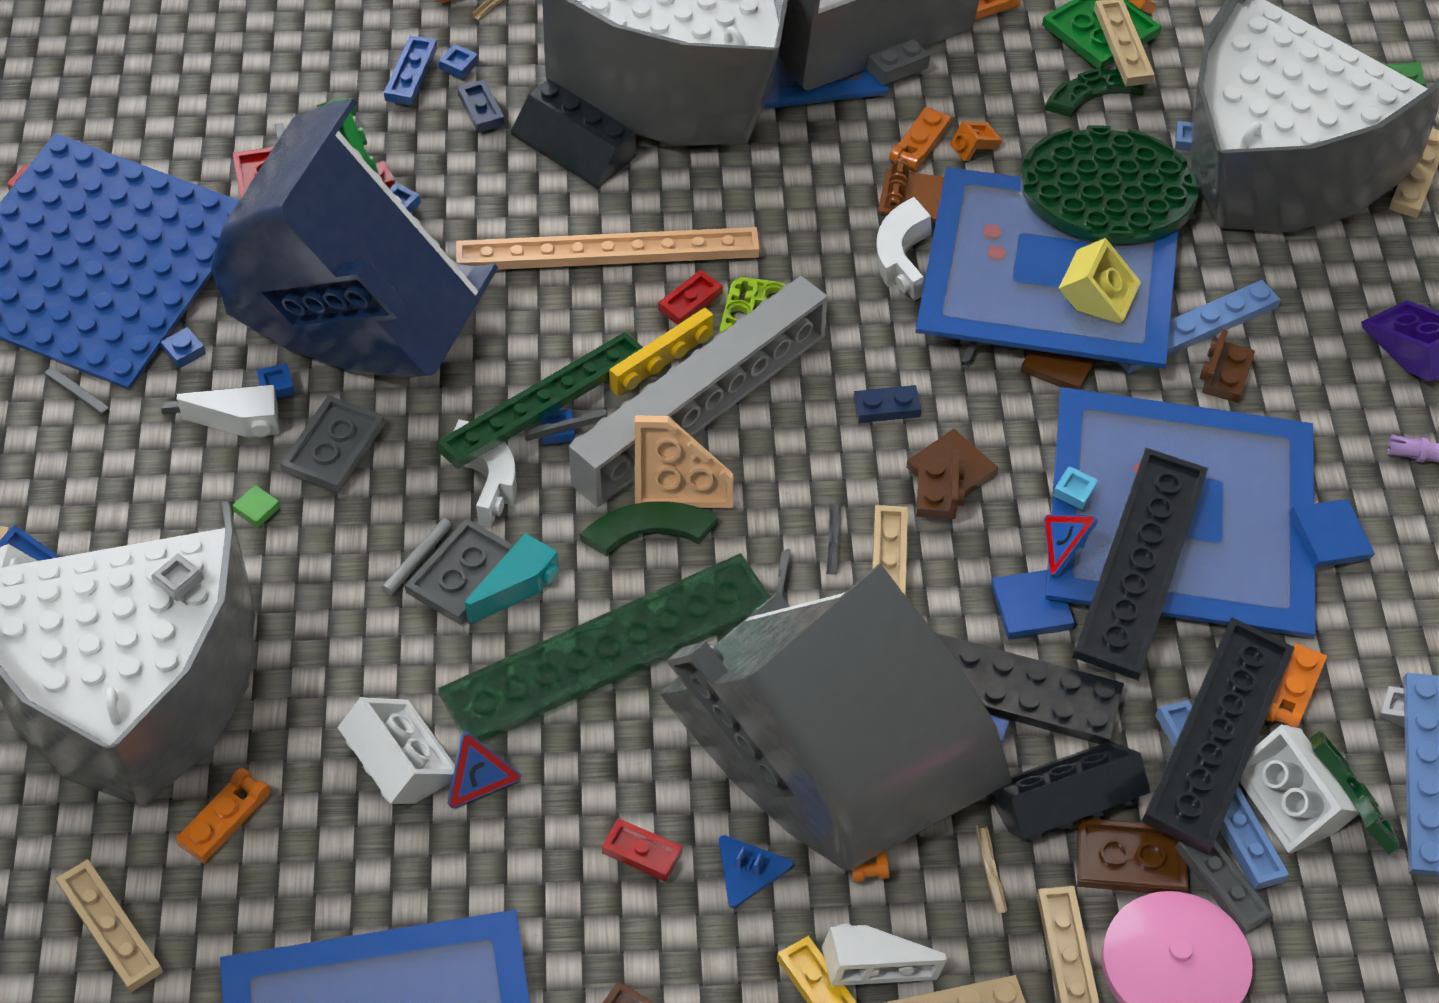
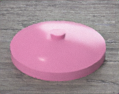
(1175, 952)

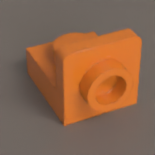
(974, 136)

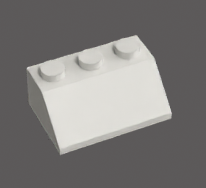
(397, 749)
(1295, 790)

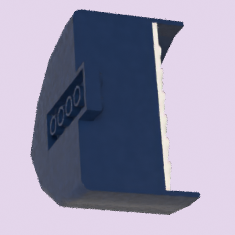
(338, 262)

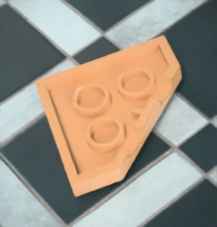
(676, 467)

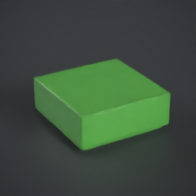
(256, 506)

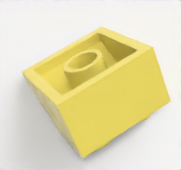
(1100, 282)

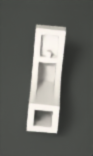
(897, 234)
(501, 482)

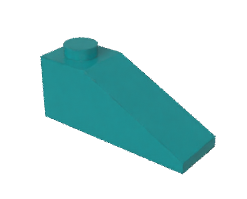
(515, 578)

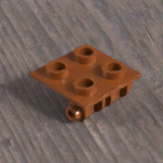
(903, 185)

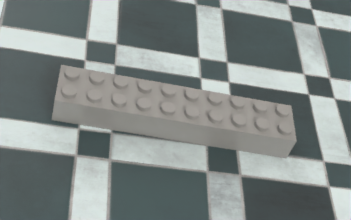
(702, 385)

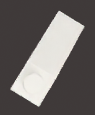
(236, 411)
(872, 956)

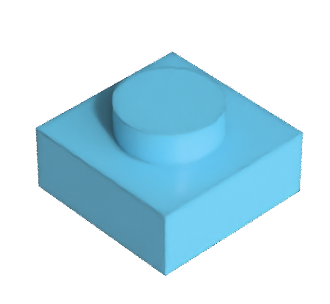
(1075, 487)

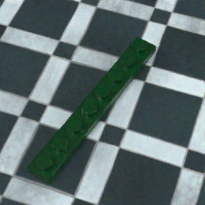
(535, 402)

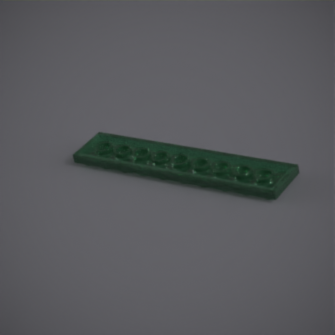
(603, 649)

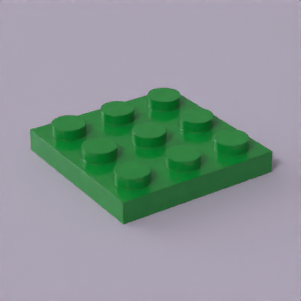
(1080, 29)

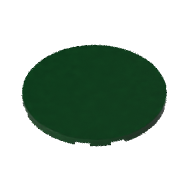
(1109, 184)

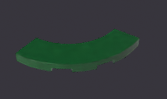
(1087, 86)
(645, 517)
(1357, 792)

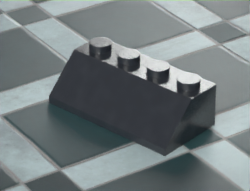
(574, 134)
(1071, 789)

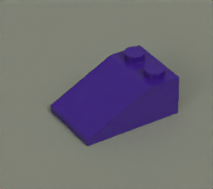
(1409, 336)

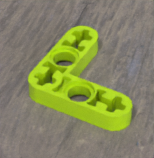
(756, 293)

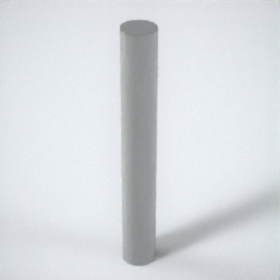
(416, 556)

